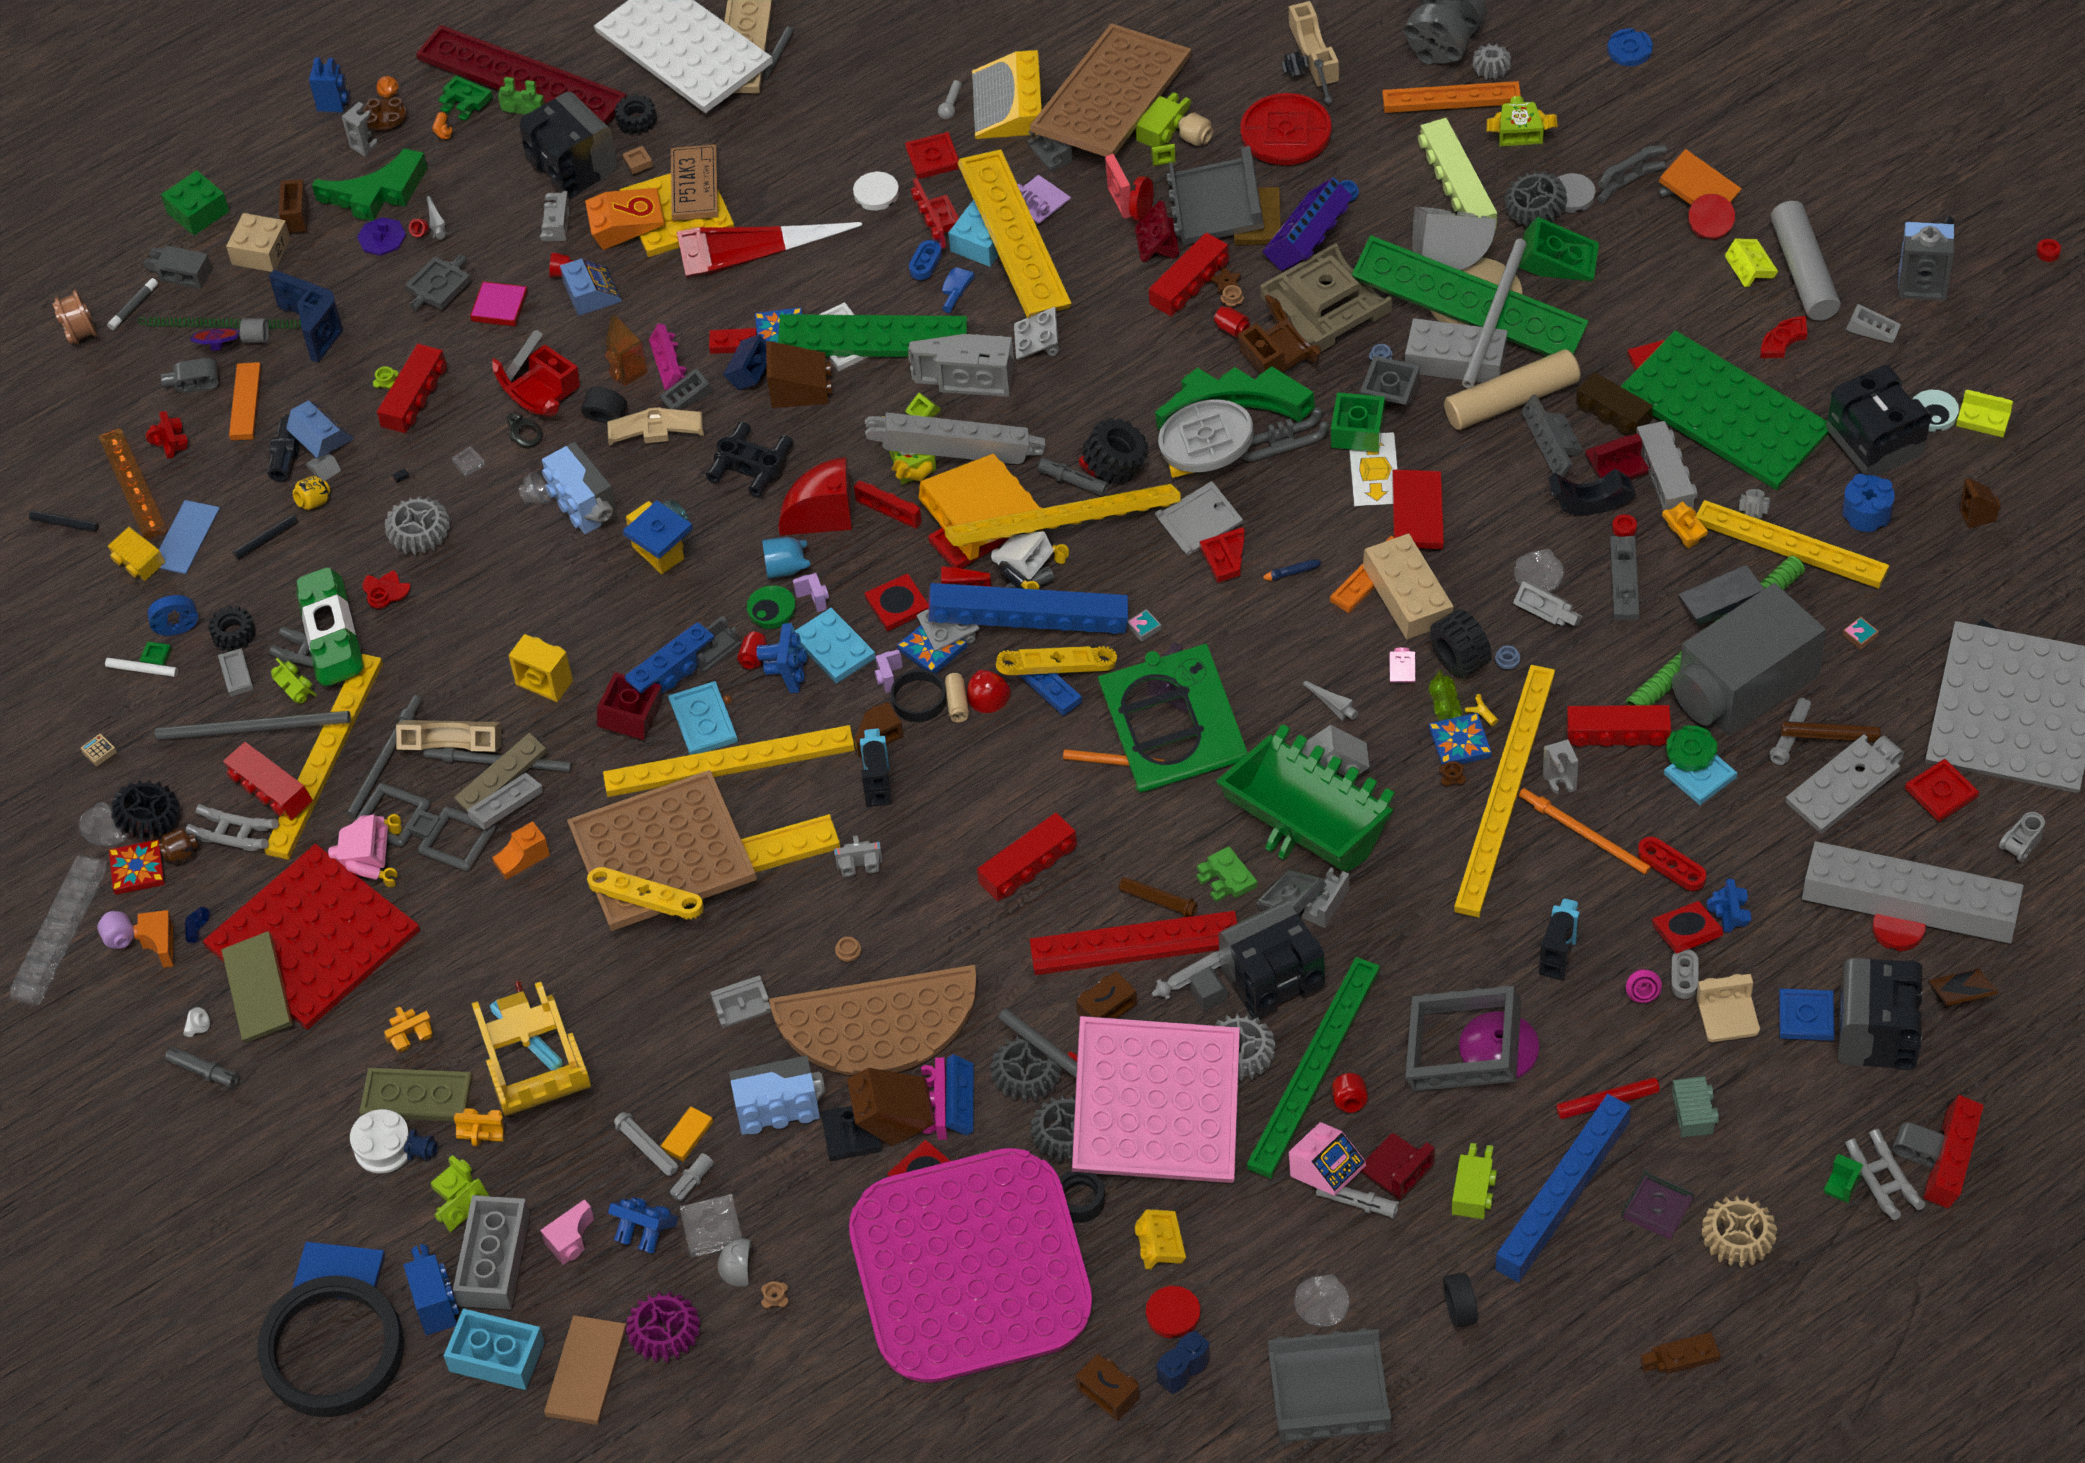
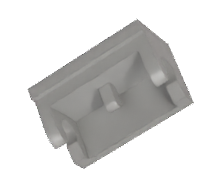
(357, 130)
(556, 217)
(1560, 766)
(1328, 900)
(740, 1001)

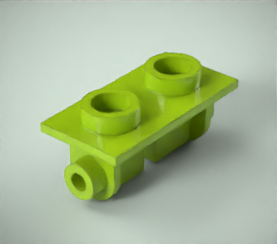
(299, 685)
(457, 1210)

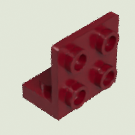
(1398, 1165)

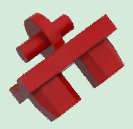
(164, 435)

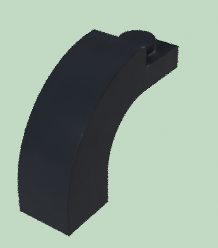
(1592, 497)

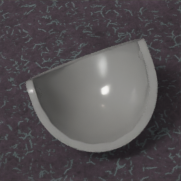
(734, 1262)

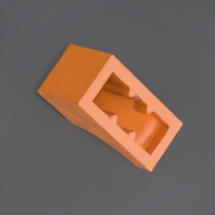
(523, 850)
(157, 933)

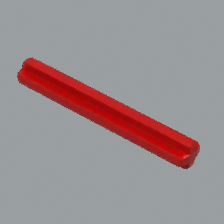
(1592, 1102)

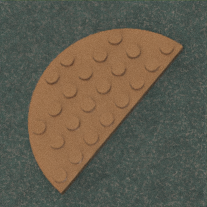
(878, 1022)

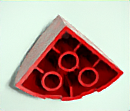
(818, 500)

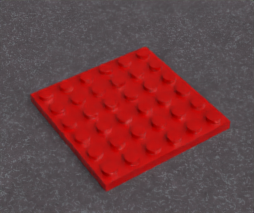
(324, 929)

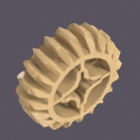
(1738, 1217)

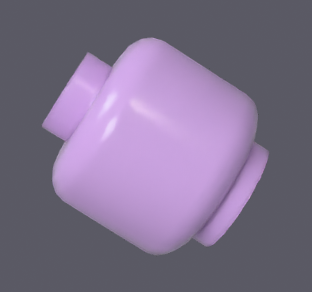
(116, 930)

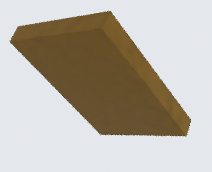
(1271, 216)

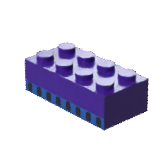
(1308, 224)

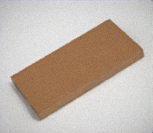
(585, 1370)

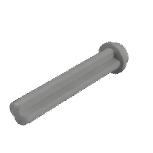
(1780, 753)
(626, 1124)

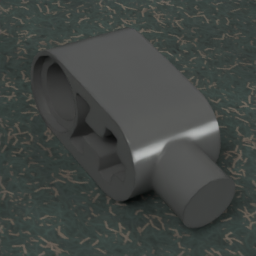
(192, 375)
(1918, 1144)

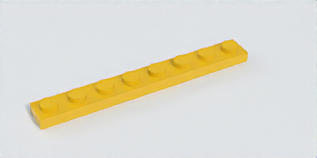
(1792, 544)

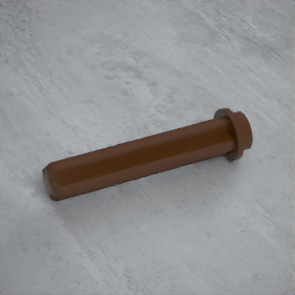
(1187, 907)

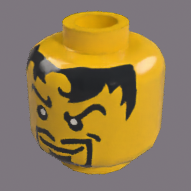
(311, 492)

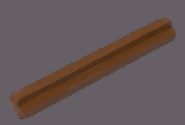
(1829, 731)

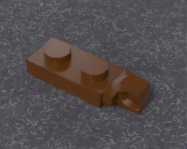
(1682, 1354)

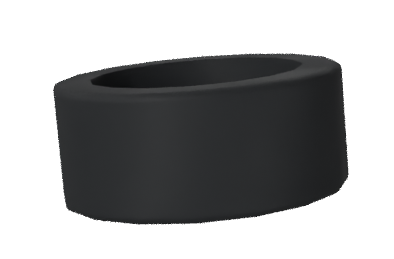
(1093, 1209)
(1460, 1299)

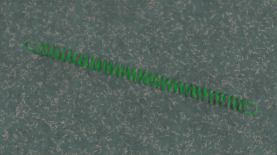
(214, 322)

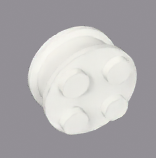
(380, 1141)

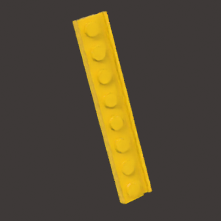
(791, 843)

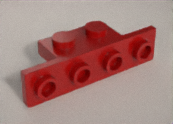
(937, 212)

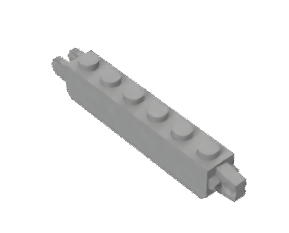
(952, 437)

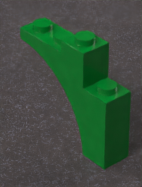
(367, 194)

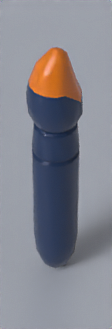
(1291, 570)

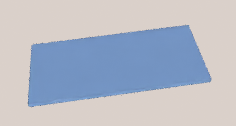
(187, 535)

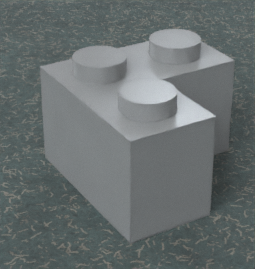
(1339, 744)

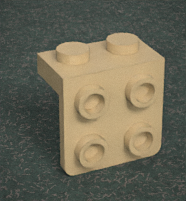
(1727, 1008)

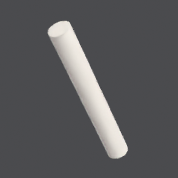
(141, 667)

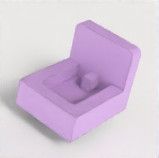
(810, 585)
(885, 665)

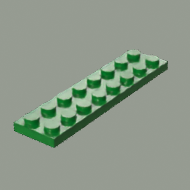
(865, 333)

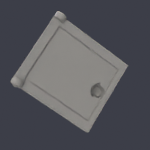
(1197, 519)

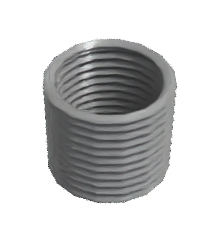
(254, 330)

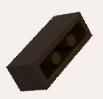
(1613, 404)

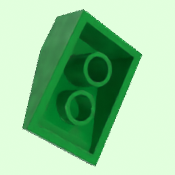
(1558, 252)

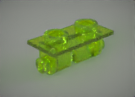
(1442, 690)

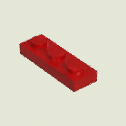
(888, 504)

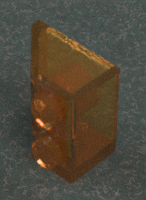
(624, 353)

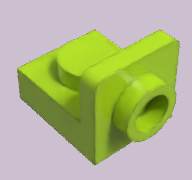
(452, 1179)

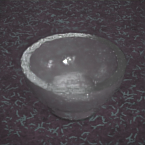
(534, 489)

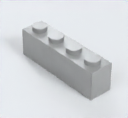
(1666, 466)

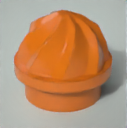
(387, 87)

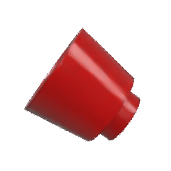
(555, 261)

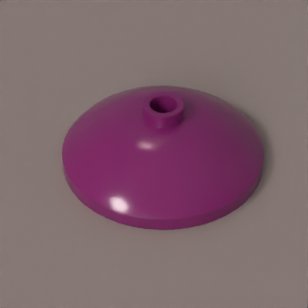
(1480, 1044)

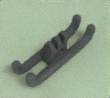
(1282, 438)

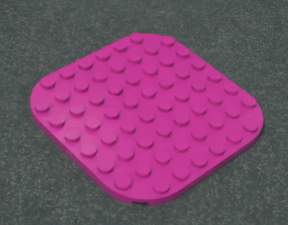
(970, 1265)

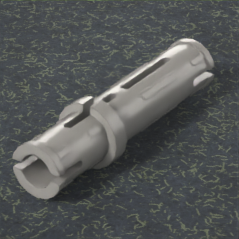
(1368, 1202)

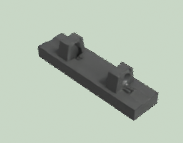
(1624, 578)

